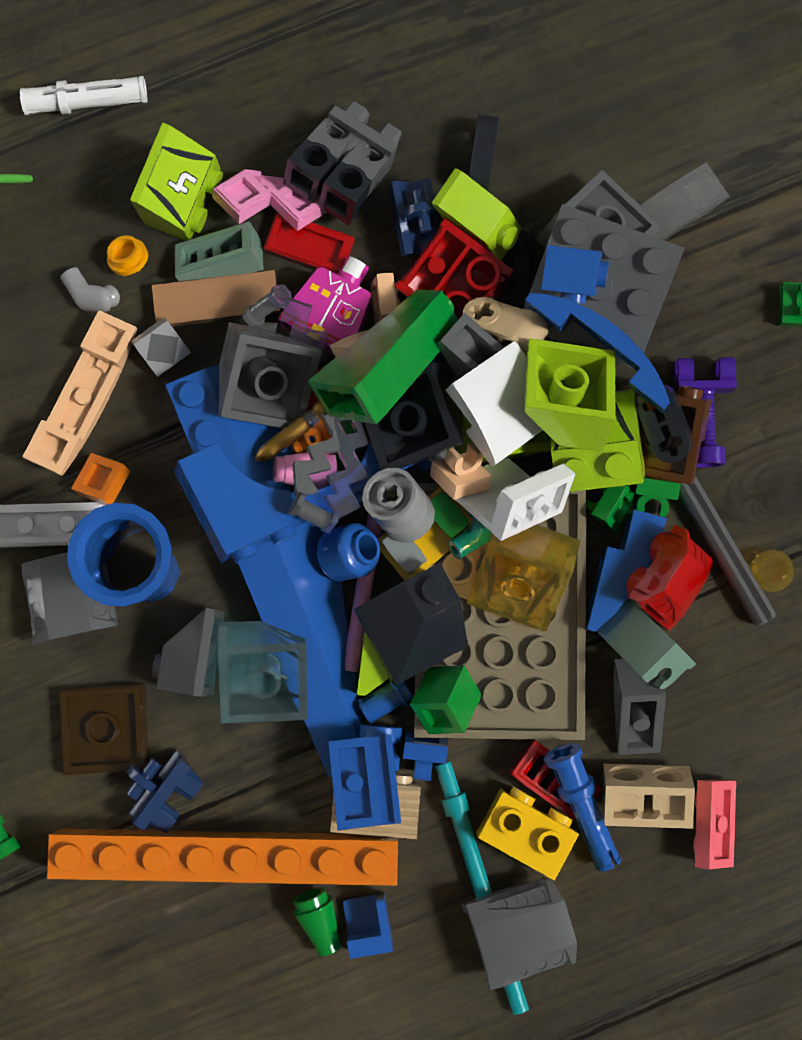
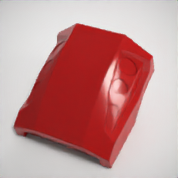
(456, 267)
(673, 578)

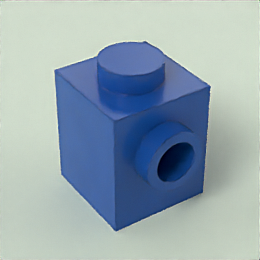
(574, 272)

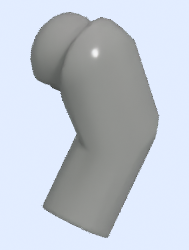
(89, 296)

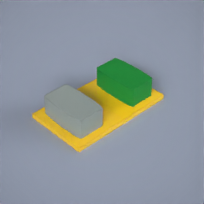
(417, 556)

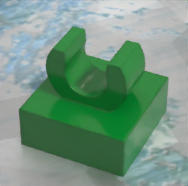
(790, 304)
(656, 489)
(612, 507)

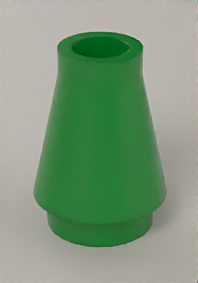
(318, 920)

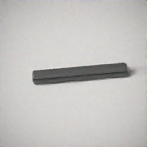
(726, 553)

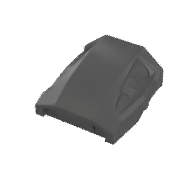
(58, 604)
(522, 931)

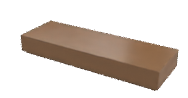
(211, 298)

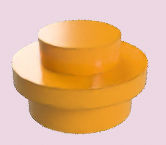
(126, 255)

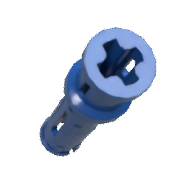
(577, 789)

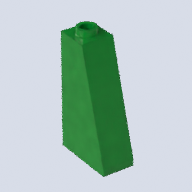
(386, 359)

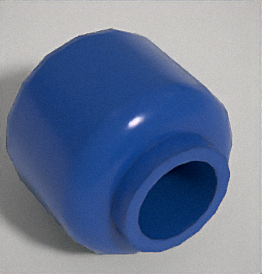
(348, 552)

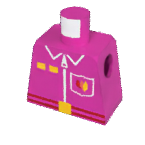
(337, 301)

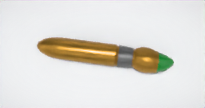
(290, 433)

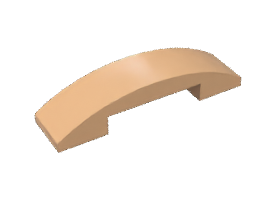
(84, 395)

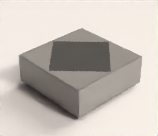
(161, 346)

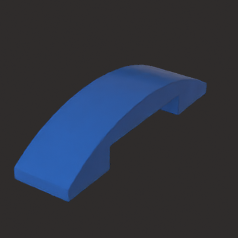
(560, 312)

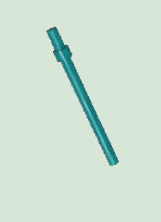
(456, 806)

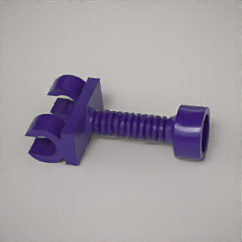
(725, 373)

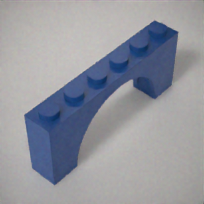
(245, 513)

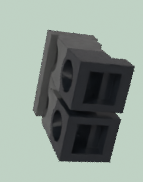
(342, 161)

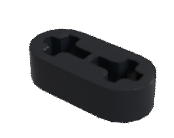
(483, 150)
(655, 428)

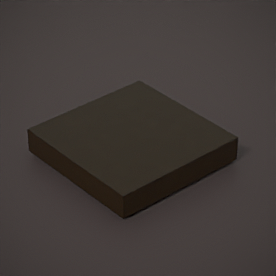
(103, 729)

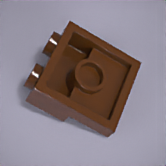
(696, 413)

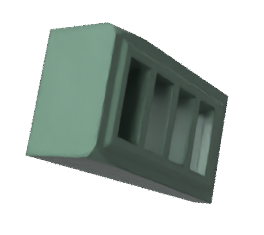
(243, 257)

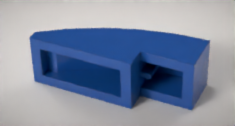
(617, 565)

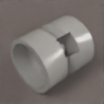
(398, 504)

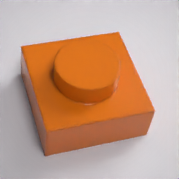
(101, 479)

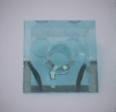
(261, 673)

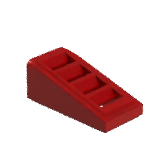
(525, 763)

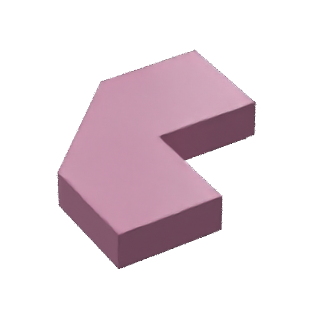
(252, 192)

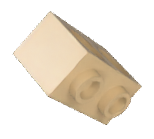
(648, 796)

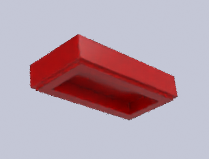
(310, 246)

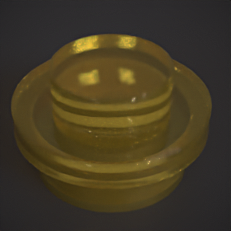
(772, 570)

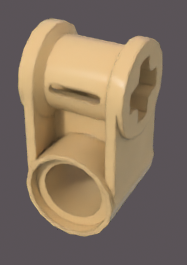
(506, 322)

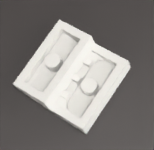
(495, 404)

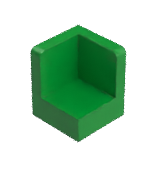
(446, 699)

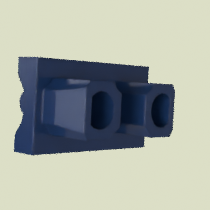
(414, 215)
(151, 805)

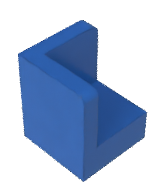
(368, 925)

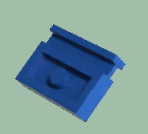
(364, 782)

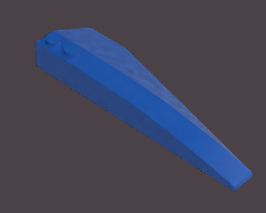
(286, 576)

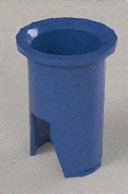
(97, 540)

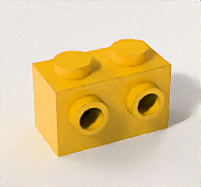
(527, 832)

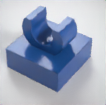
(425, 752)

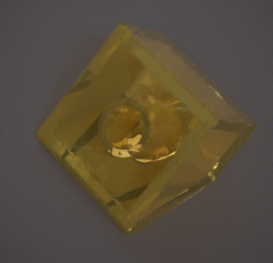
(525, 575)

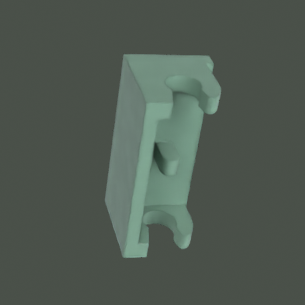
(645, 645)

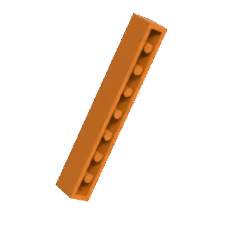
(222, 857)

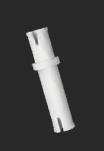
(73, 96)

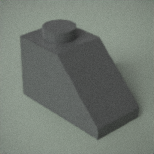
(637, 711)

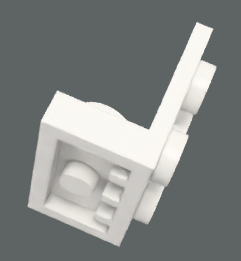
(517, 499)

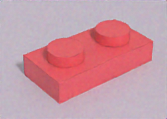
(715, 823)

